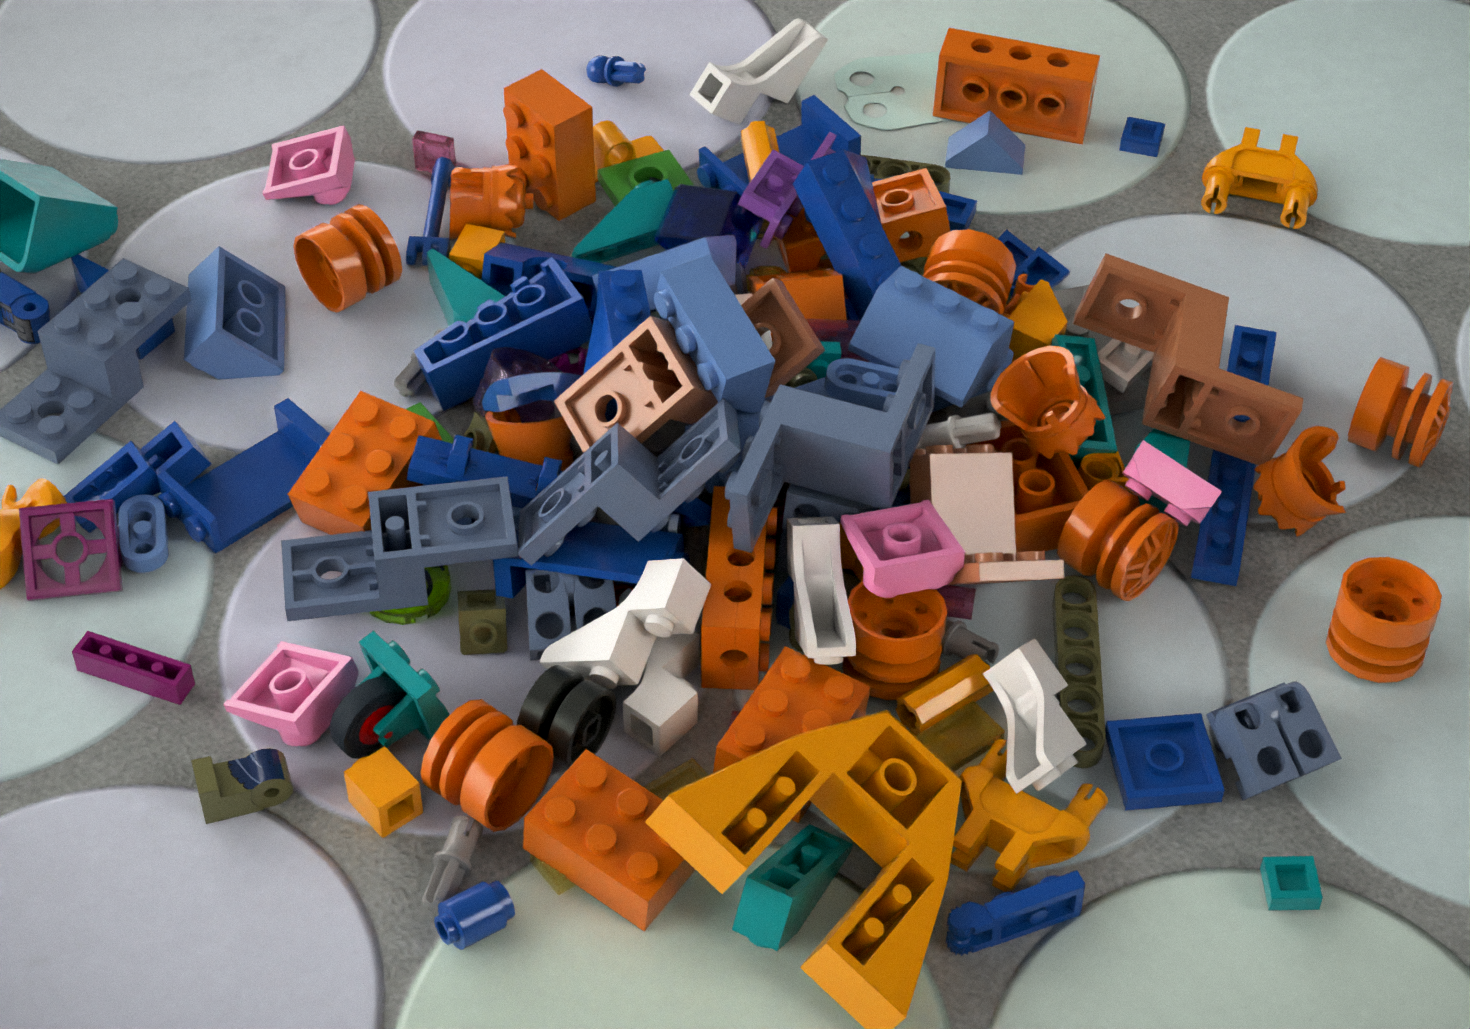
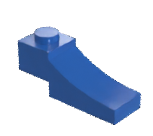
(135, 470)

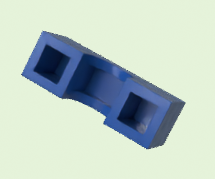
(510, 262)

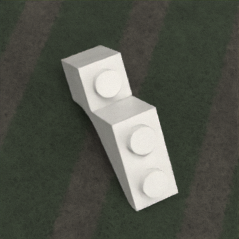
(771, 70)
(820, 598)
(619, 642)
(664, 702)
(1039, 731)

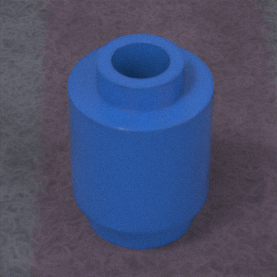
(474, 914)

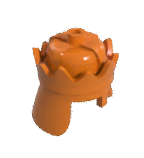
(488, 199)
(1047, 401)
(531, 440)
(1298, 484)

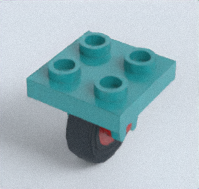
(386, 702)

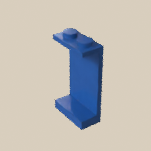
(797, 144)
(247, 487)
(593, 552)

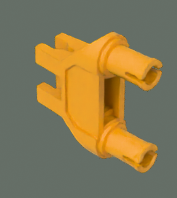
(1261, 176)
(1018, 824)

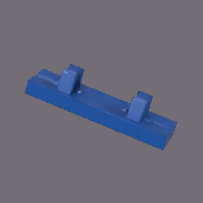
(446, 462)

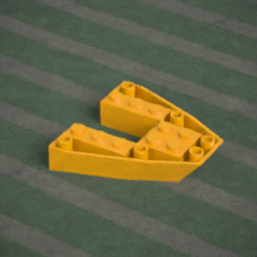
(885, 797)

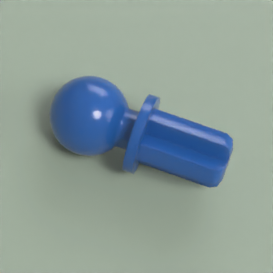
(614, 70)

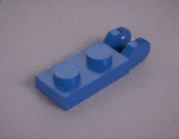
(1015, 914)

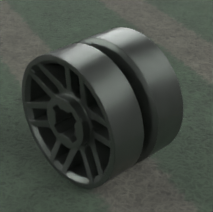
(568, 713)

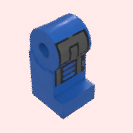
(22, 309)

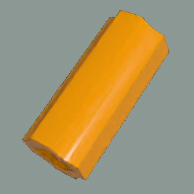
(757, 144)
(943, 694)

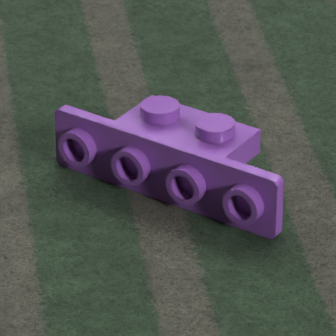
(773, 193)

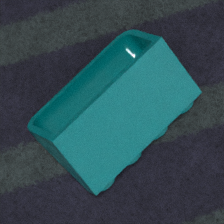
(48, 217)

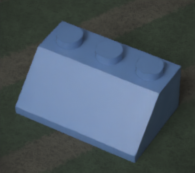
(720, 248)
(912, 310)
(234, 319)
(715, 333)

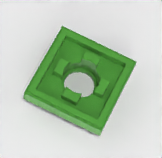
(623, 177)

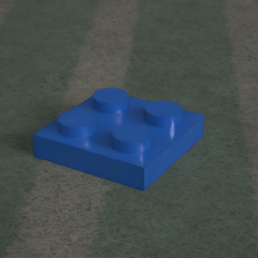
(1163, 761)

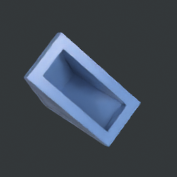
(986, 146)

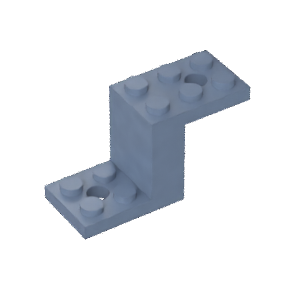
(831, 447)

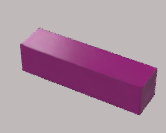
(133, 667)

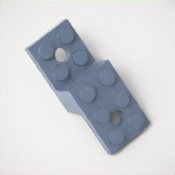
(91, 360)
(629, 482)
(408, 533)

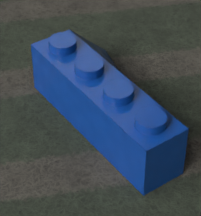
(847, 220)
(619, 311)
(537, 316)

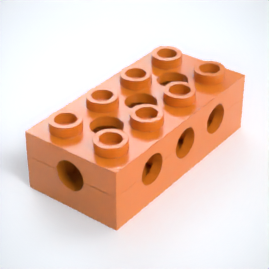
(1023, 83)
(904, 205)
(734, 608)

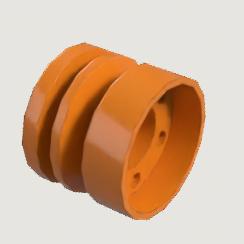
(347, 258)
(973, 267)
(1400, 412)
(1117, 539)
(1383, 619)
(895, 640)
(487, 764)

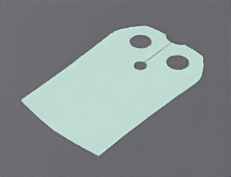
(910, 71)

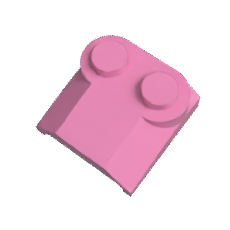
(312, 166)
(1158, 475)
(904, 549)
(295, 692)

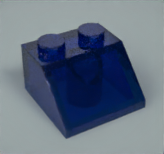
(708, 212)

